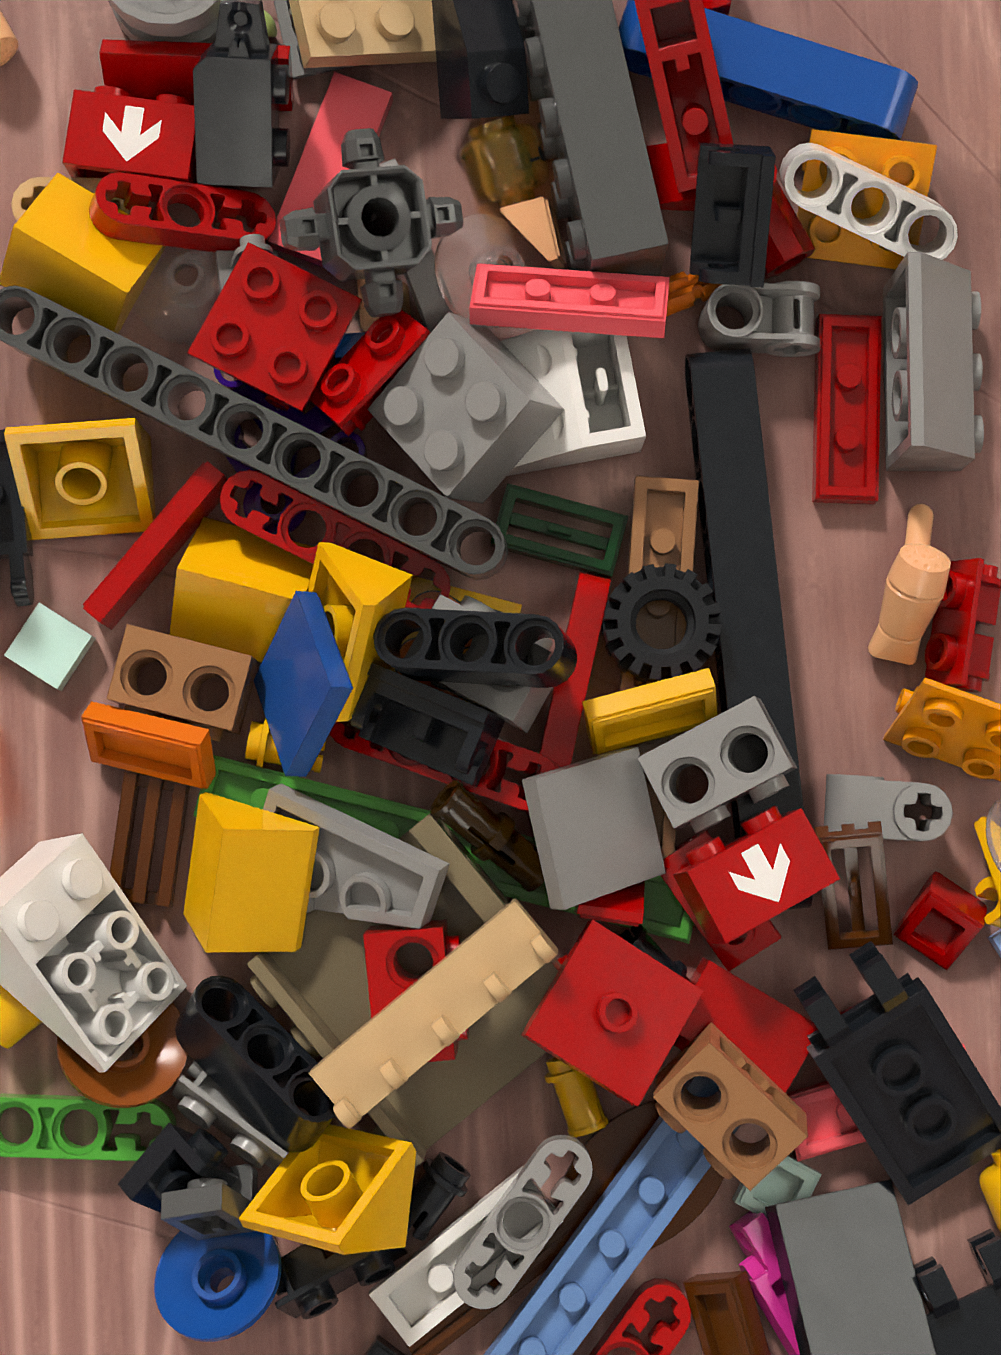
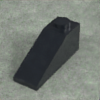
(479, 59)

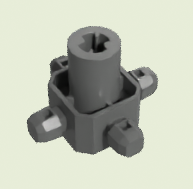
(371, 223)

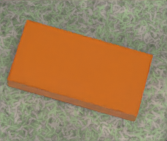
(149, 745)

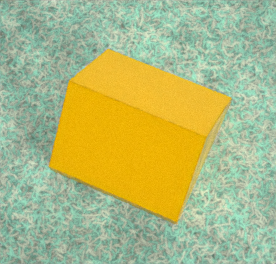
(73, 263)
(83, 477)
(234, 588)
(355, 598)
(248, 877)
(339, 1194)

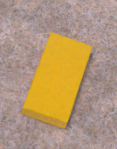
(650, 711)

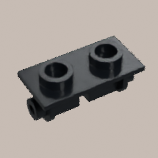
(316, 1280)

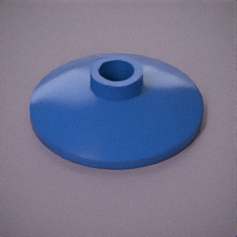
(190, 1279)

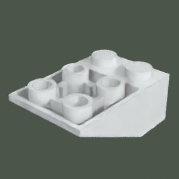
(594, 385)
(80, 951)

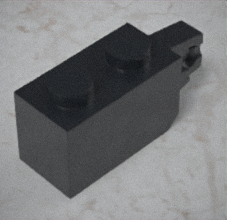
(239, 101)

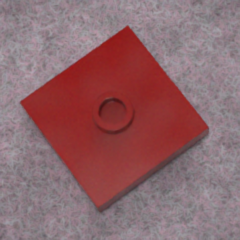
(612, 1013)

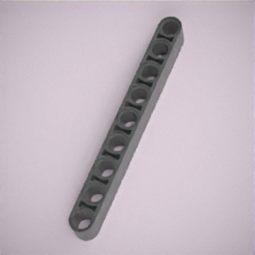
(224, 411)

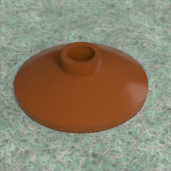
(142, 1078)

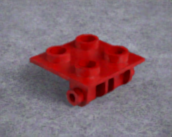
(275, 327)

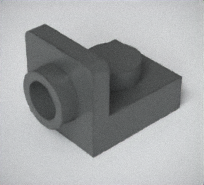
(210, 1206)

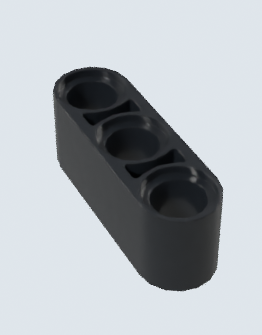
(450, 630)
(248, 1033)

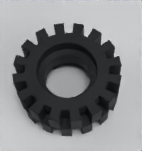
(672, 586)

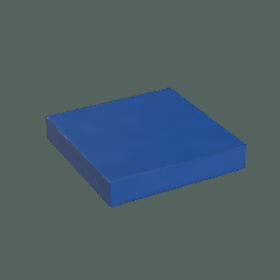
(302, 684)

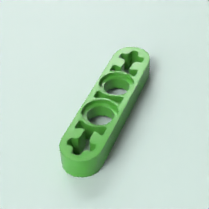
(49, 1137)

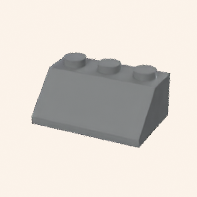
(930, 366)

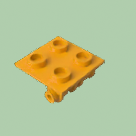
(897, 159)
(949, 727)

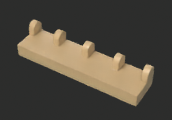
(433, 1012)

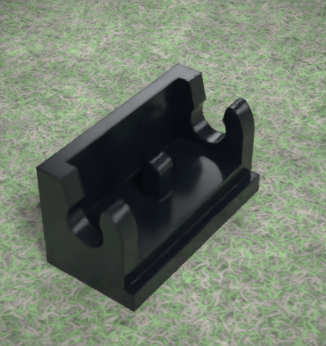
(732, 213)
(426, 724)

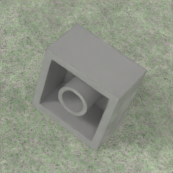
(465, 409)

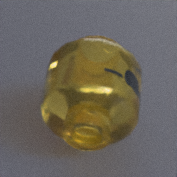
(504, 162)

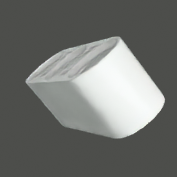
(847, 178)

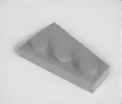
(363, 868)

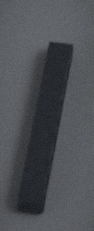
(741, 560)

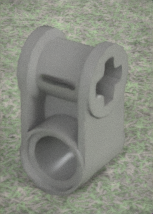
(774, 317)
(872, 799)

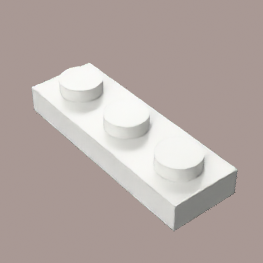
(423, 1287)

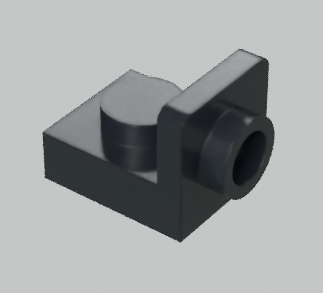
(173, 1162)

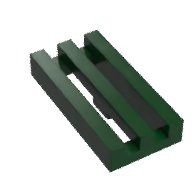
(568, 508)

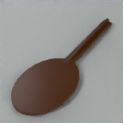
(608, 1152)

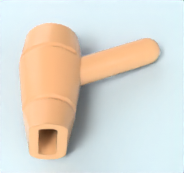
(911, 592)

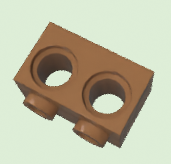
(187, 668)
(743, 1098)

